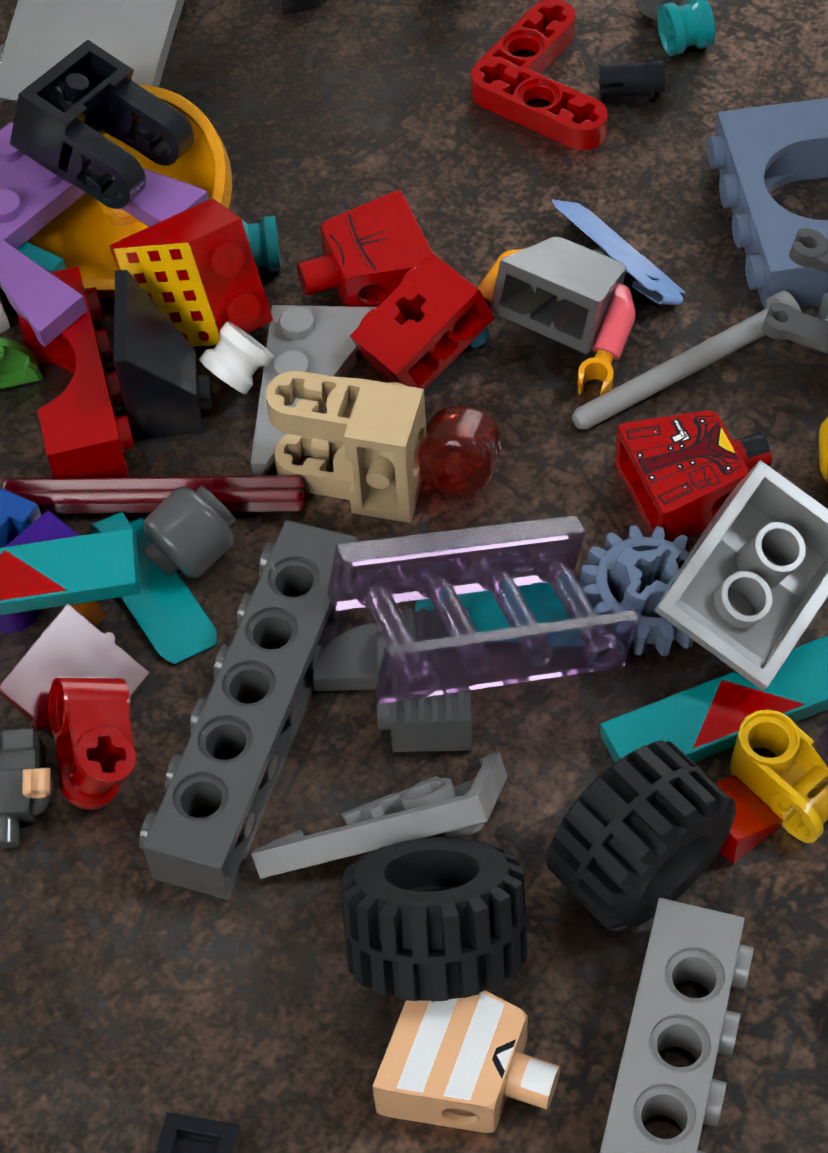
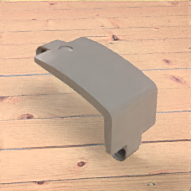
(51, 29)

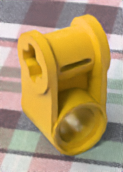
(787, 783)

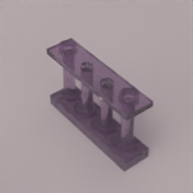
(471, 561)

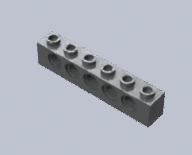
(212, 850)

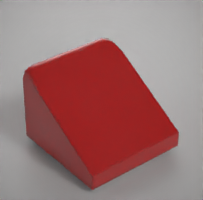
(752, 821)

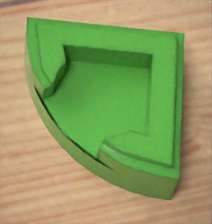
(18, 364)

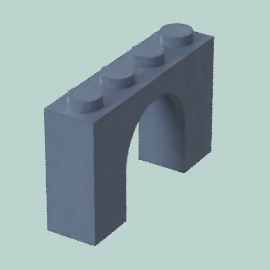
(755, 155)

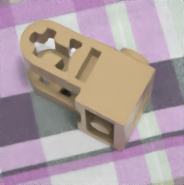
(367, 431)

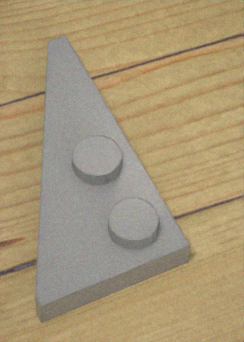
(307, 341)
(402, 816)

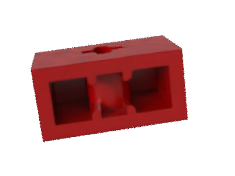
(422, 324)

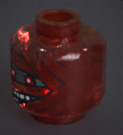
(460, 447)

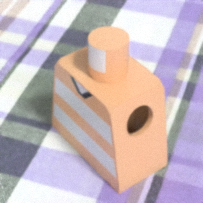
(460, 1063)

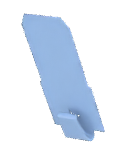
(620, 250)

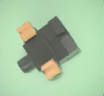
(23, 782)

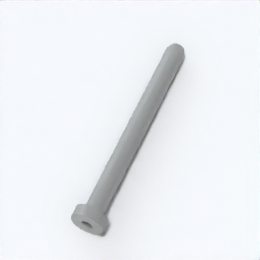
(677, 367)

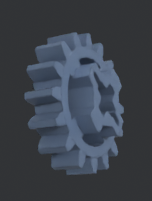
(635, 578)

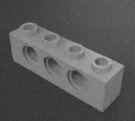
(682, 947)

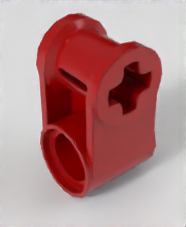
(91, 737)

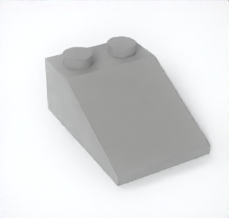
(754, 576)

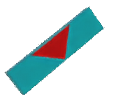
(68, 571)
(710, 714)

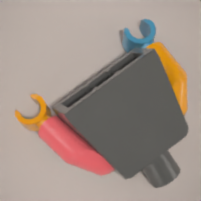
(566, 296)

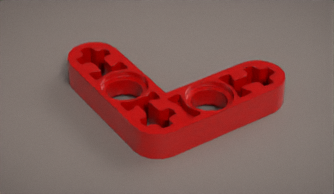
(507, 82)

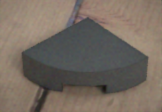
(349, 661)

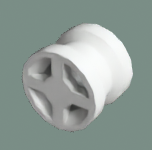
(236, 357)

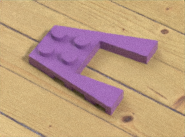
(30, 201)

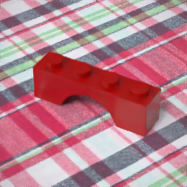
(80, 423)

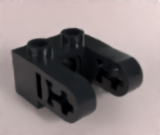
(80, 100)

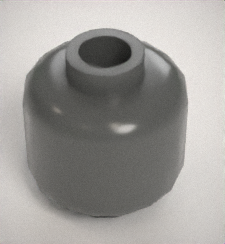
(188, 532)

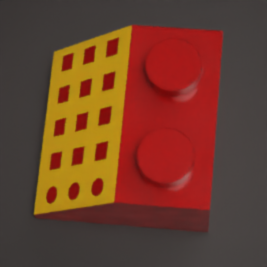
(198, 271)

